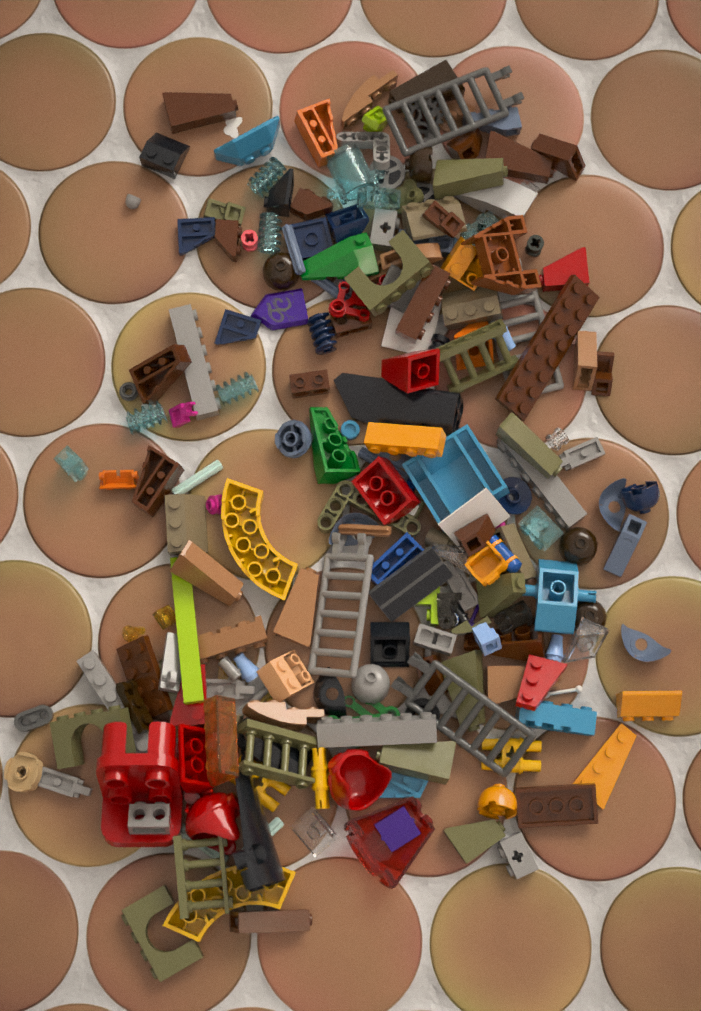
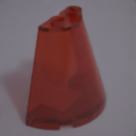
(375, 853)

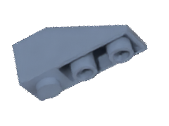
(507, 126)
(625, 545)

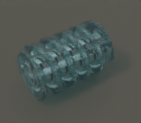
(266, 176)
(268, 235)
(237, 388)
(146, 417)

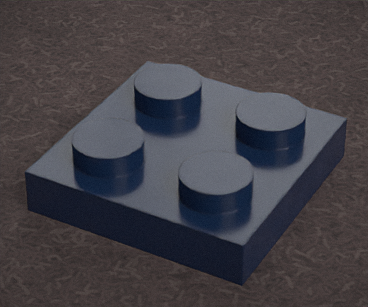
(312, 237)

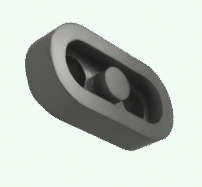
(34, 718)

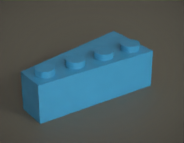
(559, 718)

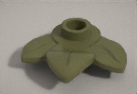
(409, 194)

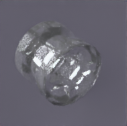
(557, 439)

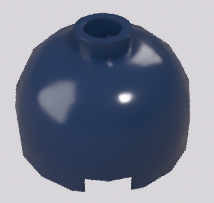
(641, 497)

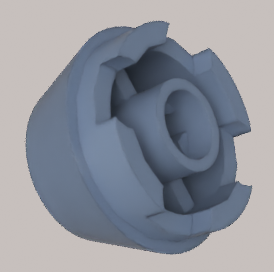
(293, 439)

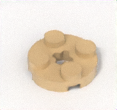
(33, 772)

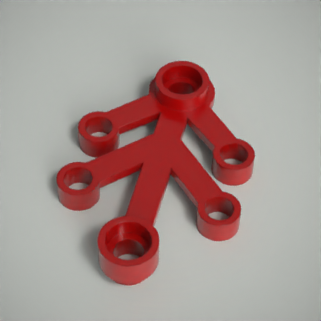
(345, 306)

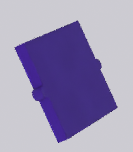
(397, 828)

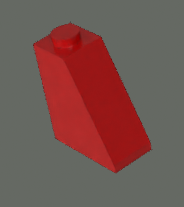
(556, 274)

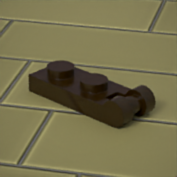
(137, 710)

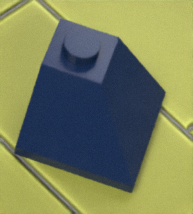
(347, 222)

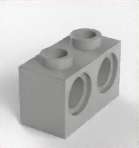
(434, 639)
(149, 824)

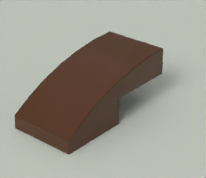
(442, 220)

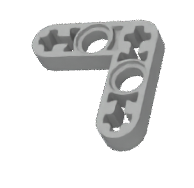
(372, 140)

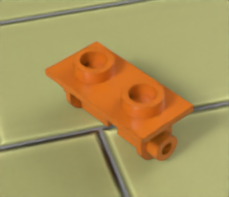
(109, 479)

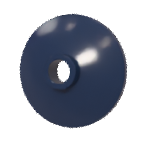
(521, 496)

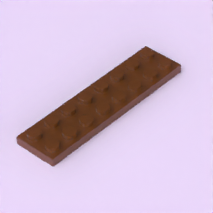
(547, 347)

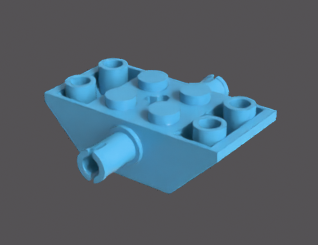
(555, 610)

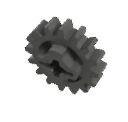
(434, 111)

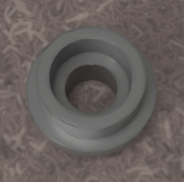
(126, 386)

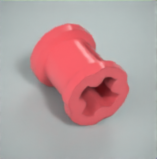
(249, 246)

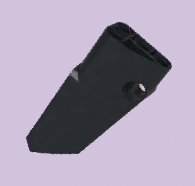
(382, 402)
(259, 848)

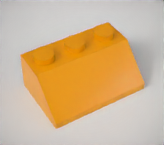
(648, 705)

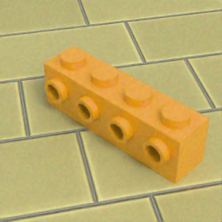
(405, 439)

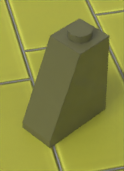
(500, 594)
(474, 838)

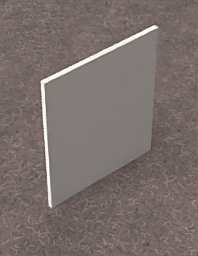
(399, 343)
(473, 509)

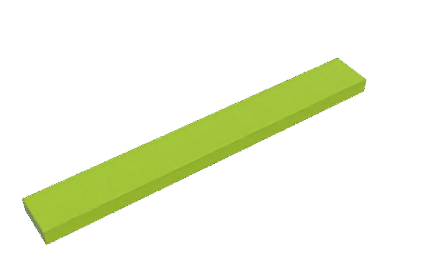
(187, 640)

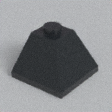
(280, 195)

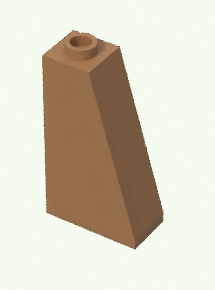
(207, 574)
(299, 610)
(505, 682)

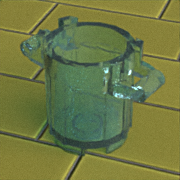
(350, 173)

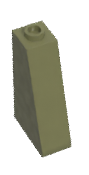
(467, 175)
(529, 446)
(469, 668)
(420, 760)

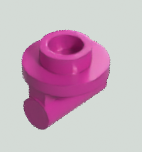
(214, 504)

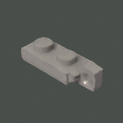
(581, 454)
(460, 583)
(228, 688)
(63, 783)

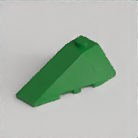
(342, 259)
(331, 454)

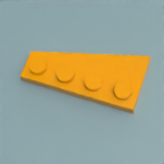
(607, 763)

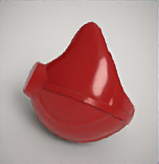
(356, 779)
(214, 817)

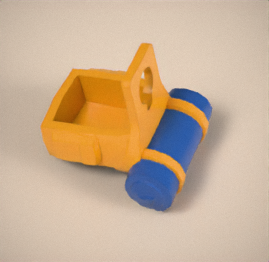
(492, 561)

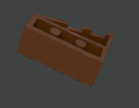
(159, 372)
(156, 481)

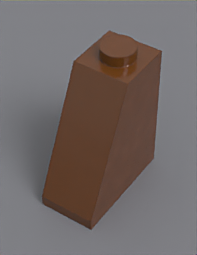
(565, 155)

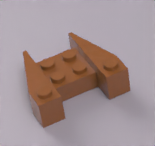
(500, 258)

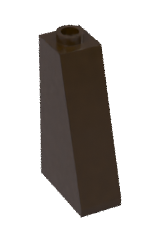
(430, 78)

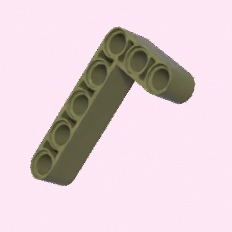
(344, 500)

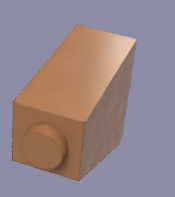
(585, 360)

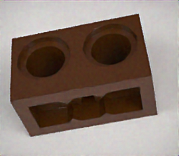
(352, 325)
(309, 384)

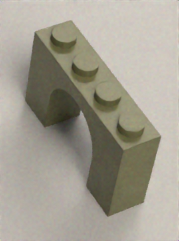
(414, 268)
(68, 731)
(163, 962)

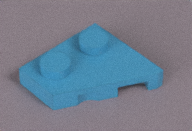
(404, 787)

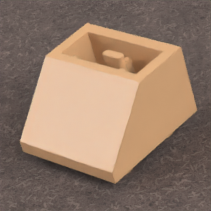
(285, 676)

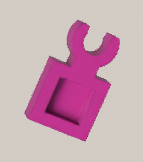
(180, 414)

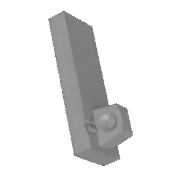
(170, 668)

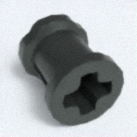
(536, 240)

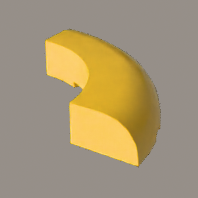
(249, 543)
(201, 920)

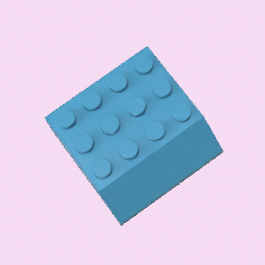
(456, 476)

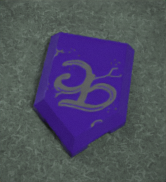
(282, 310)

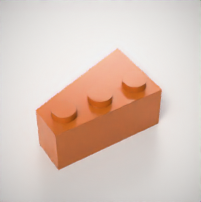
(317, 130)

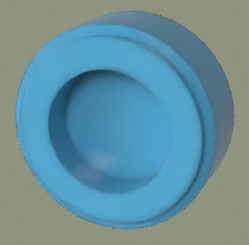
(350, 430)

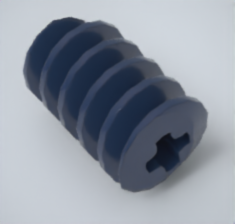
(321, 334)

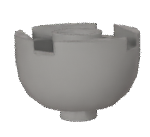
(370, 684)

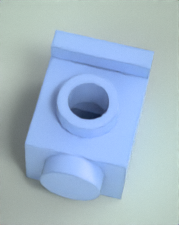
(486, 638)

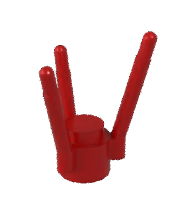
(190, 798)

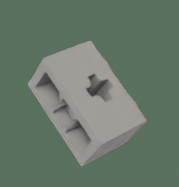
(383, 219)
(518, 844)

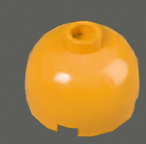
(497, 801)

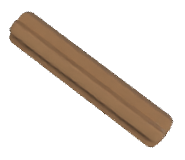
(369, 530)

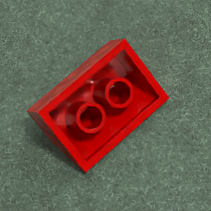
(385, 491)
(192, 759)

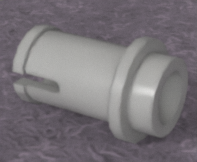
(230, 669)

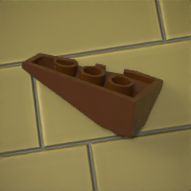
(515, 644)

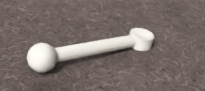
(578, 689)

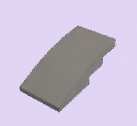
(505, 199)

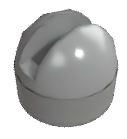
(132, 201)

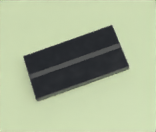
(410, 583)

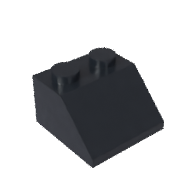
(163, 155)
(389, 644)

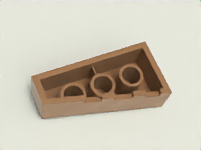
(231, 640)

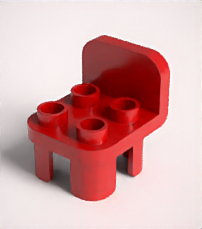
(139, 778)

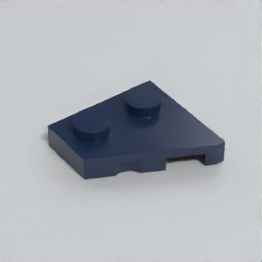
(194, 233)
(237, 328)

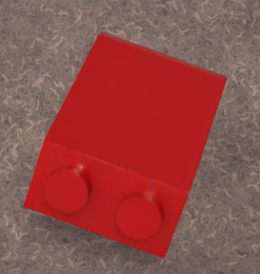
(412, 370)

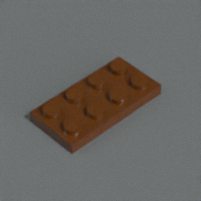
(142, 666)
(556, 805)

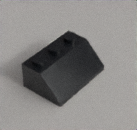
(276, 755)

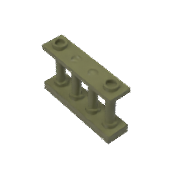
(477, 338)
(286, 739)
(184, 886)

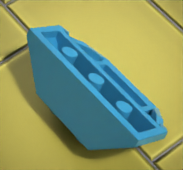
(250, 145)

